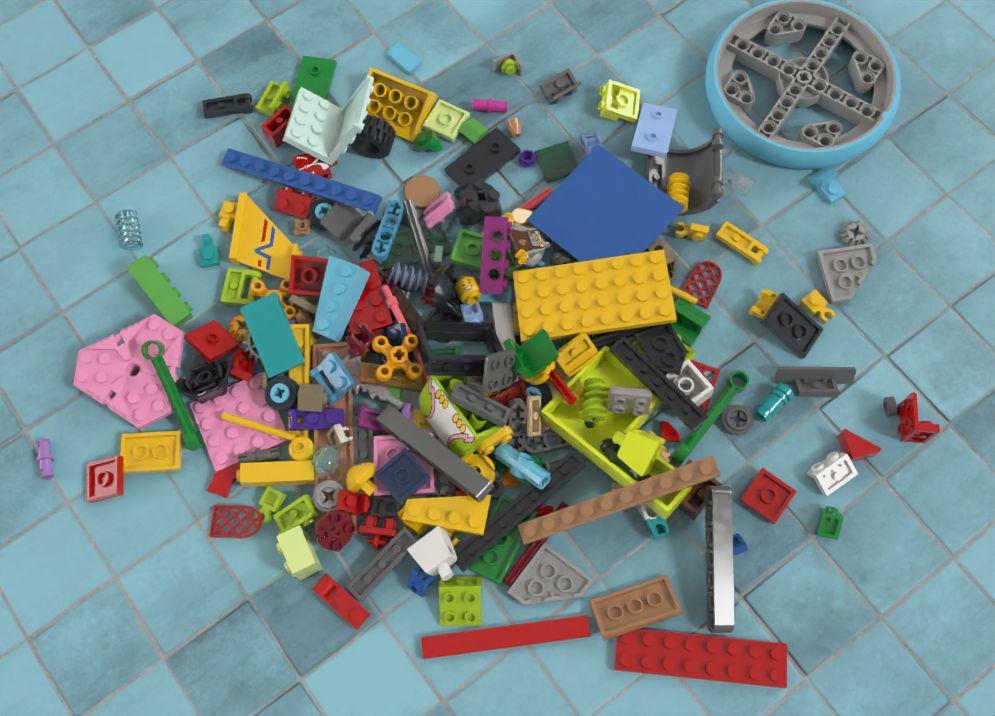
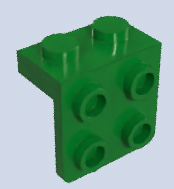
(533, 354)

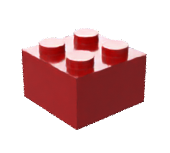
(307, 274)

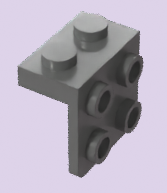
(346, 223)
(496, 373)

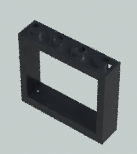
(455, 331)

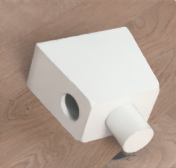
(435, 553)

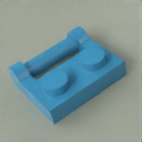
(337, 375)

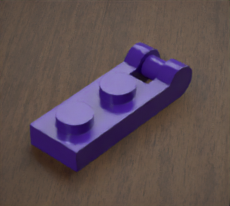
(315, 420)

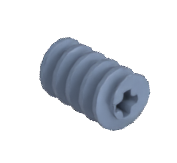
(408, 277)

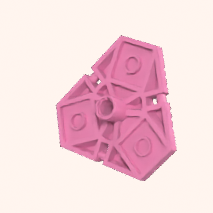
(112, 368)

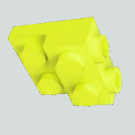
(619, 101)

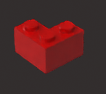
(276, 126)

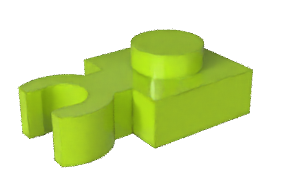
(271, 502)

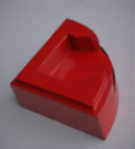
(668, 432)

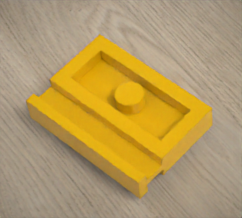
(577, 354)

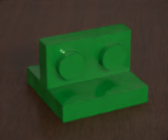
(689, 321)

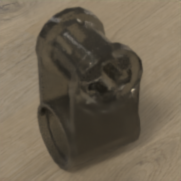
(379, 508)

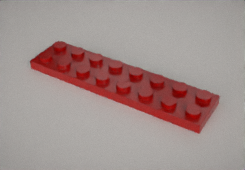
(702, 657)

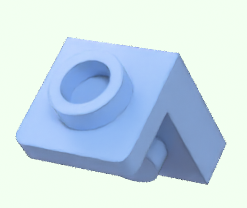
(472, 312)

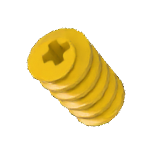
(679, 188)

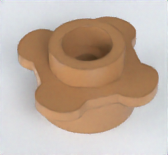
(298, 231)

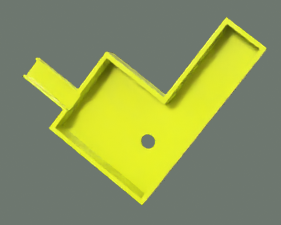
(567, 423)

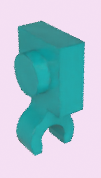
(209, 254)

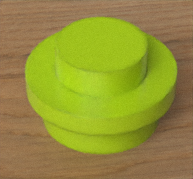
(509, 66)

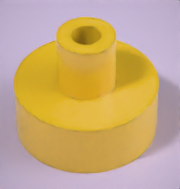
(579, 394)

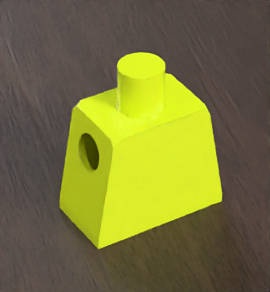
(638, 449)

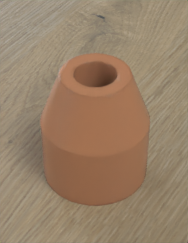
(514, 127)
(303, 318)

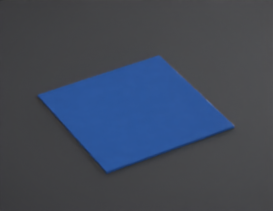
(604, 210)

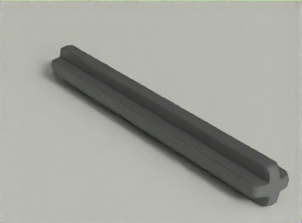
(418, 238)

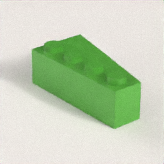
(160, 292)

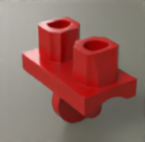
(369, 529)

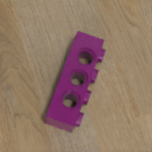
(488, 284)

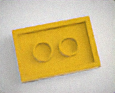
(152, 451)

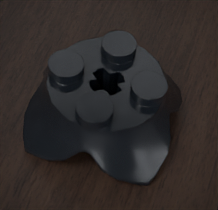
(471, 209)
(445, 291)
(205, 380)

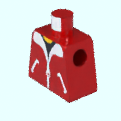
(313, 165)

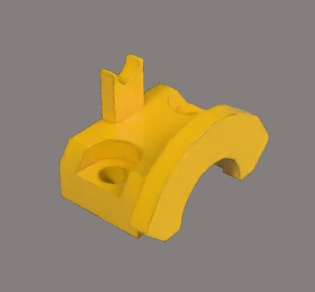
(764, 303)

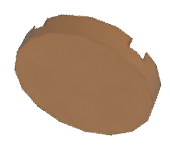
(422, 191)

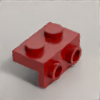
(294, 202)

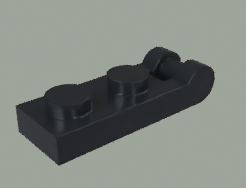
(227, 105)

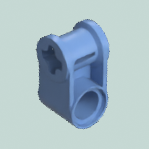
(589, 142)

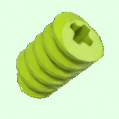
(594, 400)

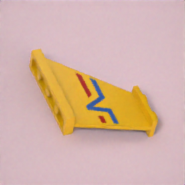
(259, 242)

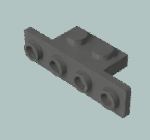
(815, 380)

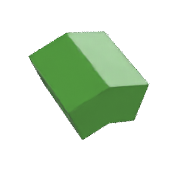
(473, 130)

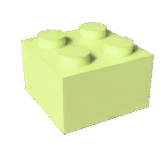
(298, 552)

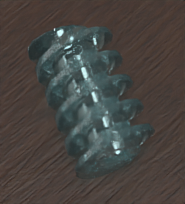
(128, 230)

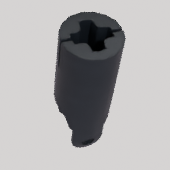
(368, 239)

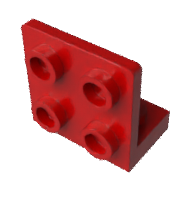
(910, 427)

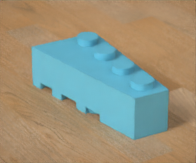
(338, 297)

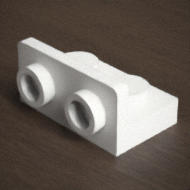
(832, 472)

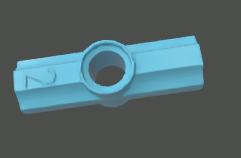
(522, 465)

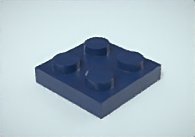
(402, 476)

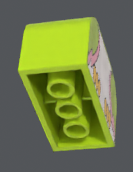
(454, 425)

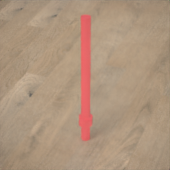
(392, 304)

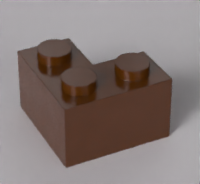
(695, 500)

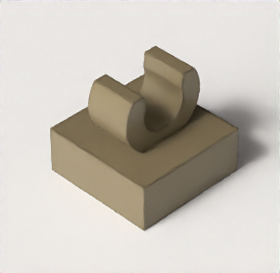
(337, 436)

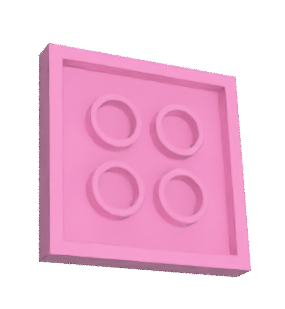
(384, 450)

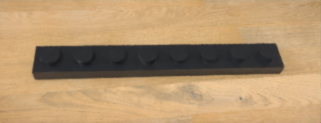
(517, 511)

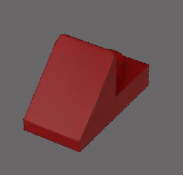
(241, 365)

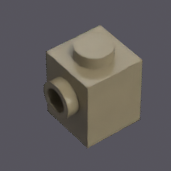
(312, 397)

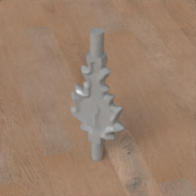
(353, 368)

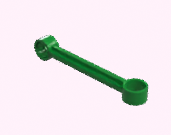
(713, 413)
(192, 436)

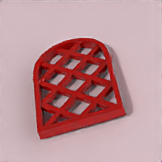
(708, 263)
(227, 521)

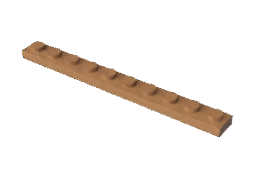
(619, 500)

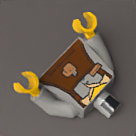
(526, 244)

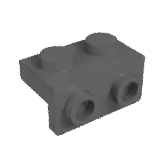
(558, 86)

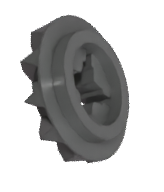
(744, 415)

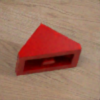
(856, 446)

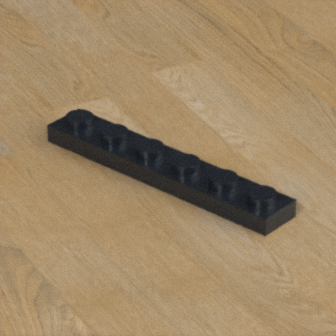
(658, 384)

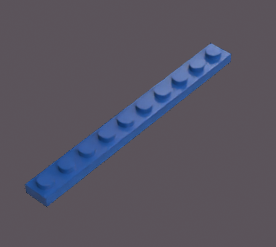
(302, 181)

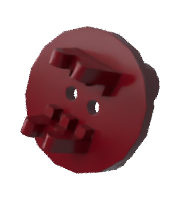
(362, 345)
(328, 537)

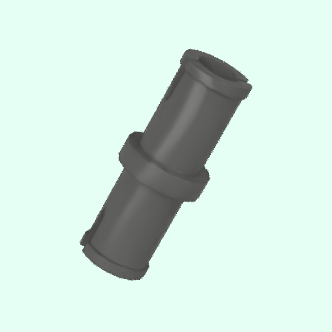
(259, 455)

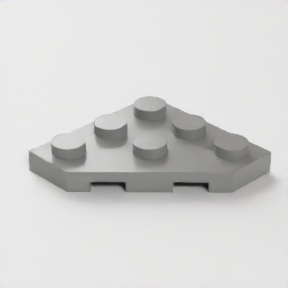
(845, 270)
(549, 579)

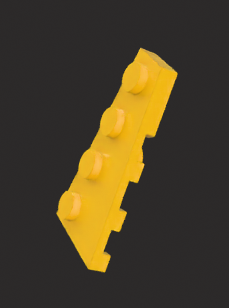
(449, 513)

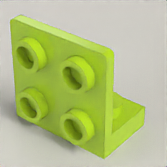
(460, 601)

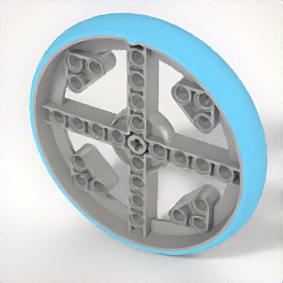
(803, 83)

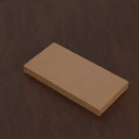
(635, 607)

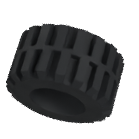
(375, 138)

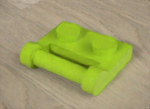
(235, 285)

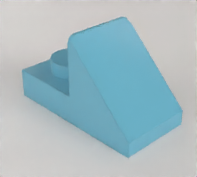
(826, 185)

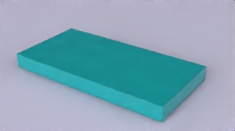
(272, 335)

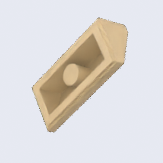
(533, 415)

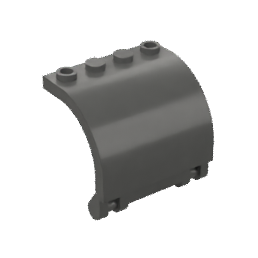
(700, 164)

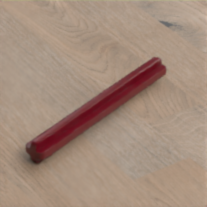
(527, 556)

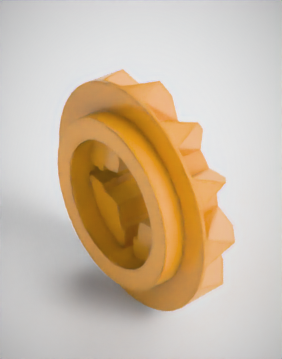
(234, 328)

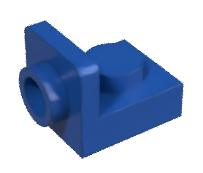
(420, 581)

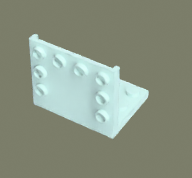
(325, 128)

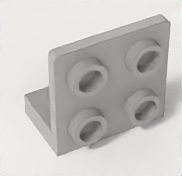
(629, 400)

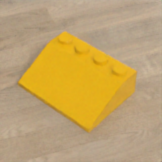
(400, 103)

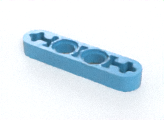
(384, 229)

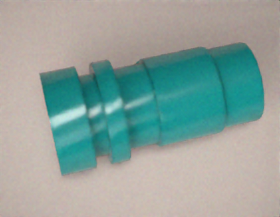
(770, 405)

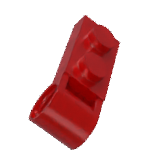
(341, 601)

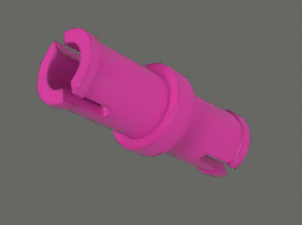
(489, 105)

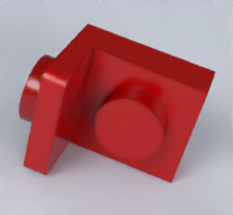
(352, 502)

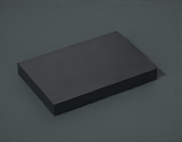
(791, 325)

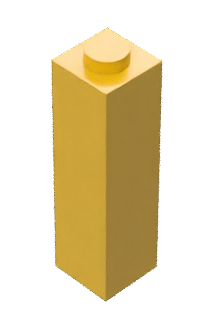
(276, 474)

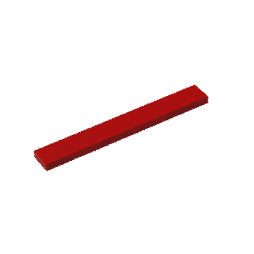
(505, 637)

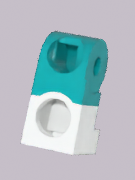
(655, 524)

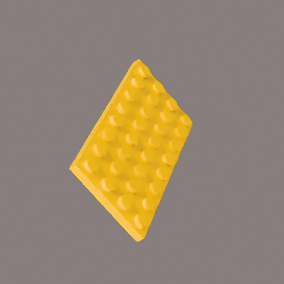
(594, 296)

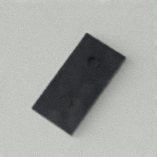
(483, 158)

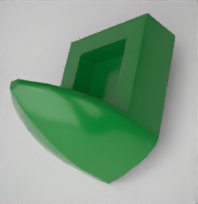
(426, 141)

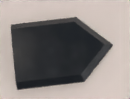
(662, 347)

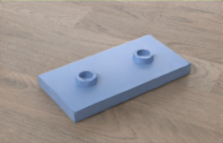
(654, 130)

